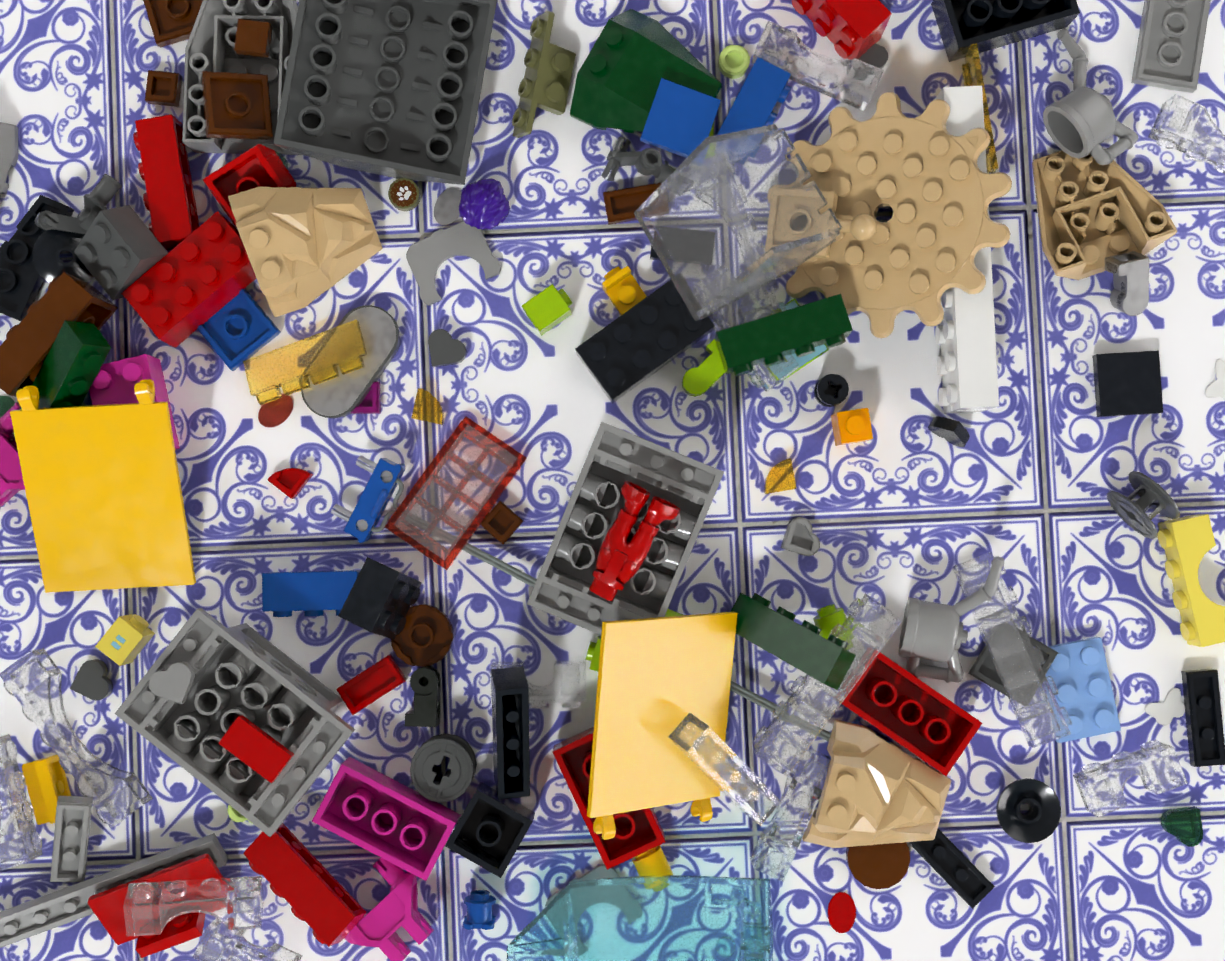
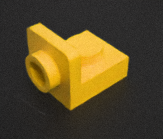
(622, 289)

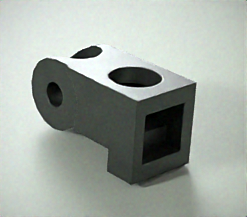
(427, 698)

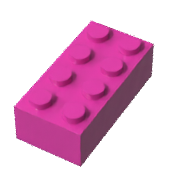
(386, 818)

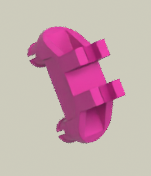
(10, 470)
(395, 910)

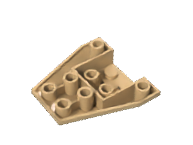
(1093, 214)

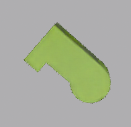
(701, 378)

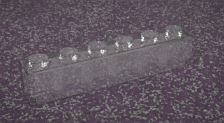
(1014, 656)
(814, 703)

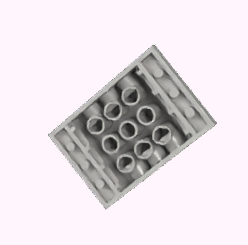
(592, 510)
(235, 676)

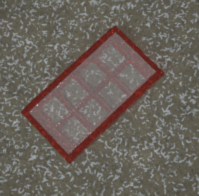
(455, 493)

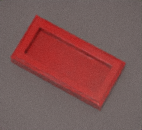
(371, 684)
(256, 748)

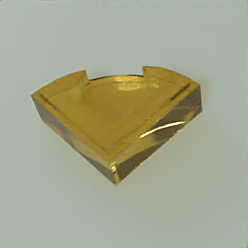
(427, 408)
(780, 478)

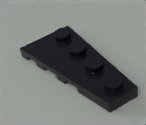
(17, 271)

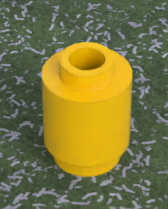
(652, 863)

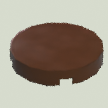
(425, 636)
(879, 864)

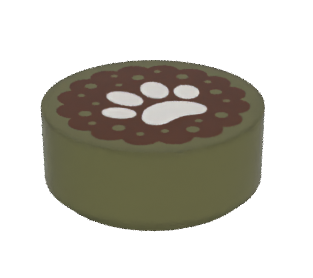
(404, 194)

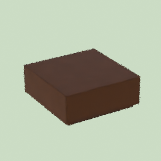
(253, 38)
(163, 88)
(501, 522)

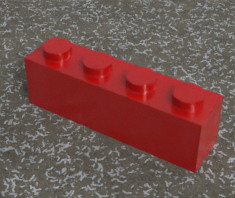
(167, 179)
(305, 885)

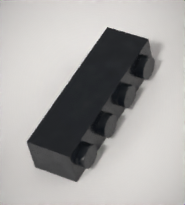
(510, 732)

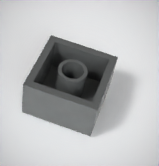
(118, 249)

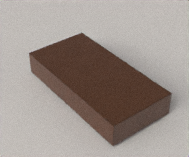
(623, 203)

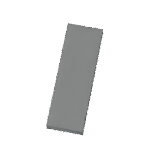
(71, 838)

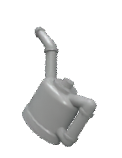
(1084, 116)
(935, 632)

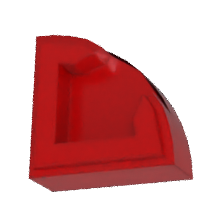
(290, 480)

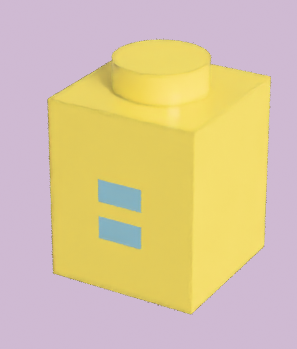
(125, 639)

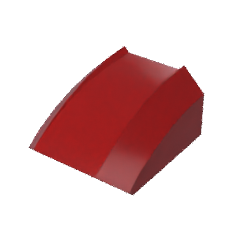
(252, 169)

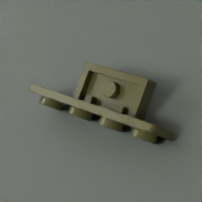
(545, 77)

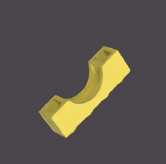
(1185, 545)

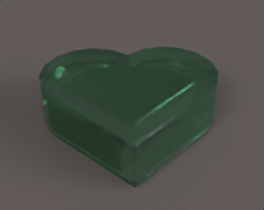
(1184, 825)

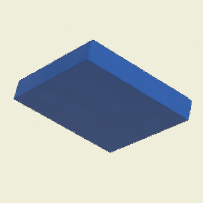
(679, 118)
(239, 330)

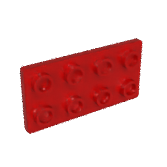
(185, 927)

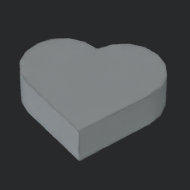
(799, 537)
(173, 683)

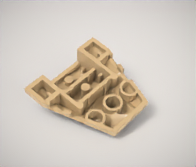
(303, 240)
(875, 793)

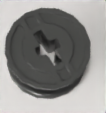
(1151, 496)
(425, 769)

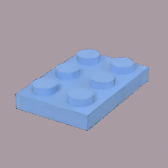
(1084, 688)

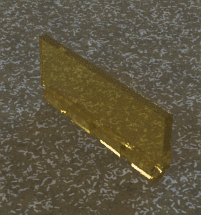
(973, 77)
(311, 357)

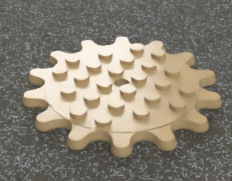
(936, 207)

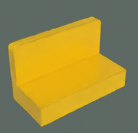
(45, 782)

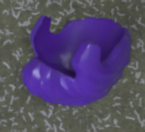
(484, 204)

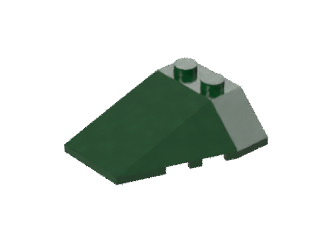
(626, 69)

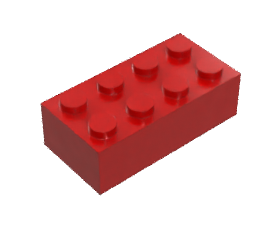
(848, 24)
(192, 281)
(912, 713)
(635, 830)

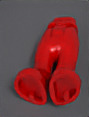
(621, 559)

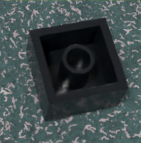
(380, 599)
(490, 830)

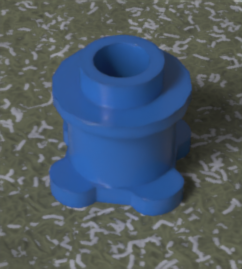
(479, 910)

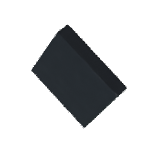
(1127, 383)

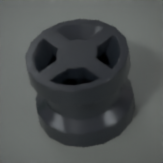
(825, 393)

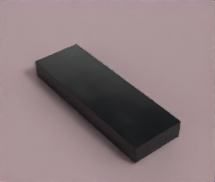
(1203, 717)
(954, 868)

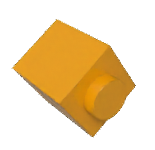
(851, 426)

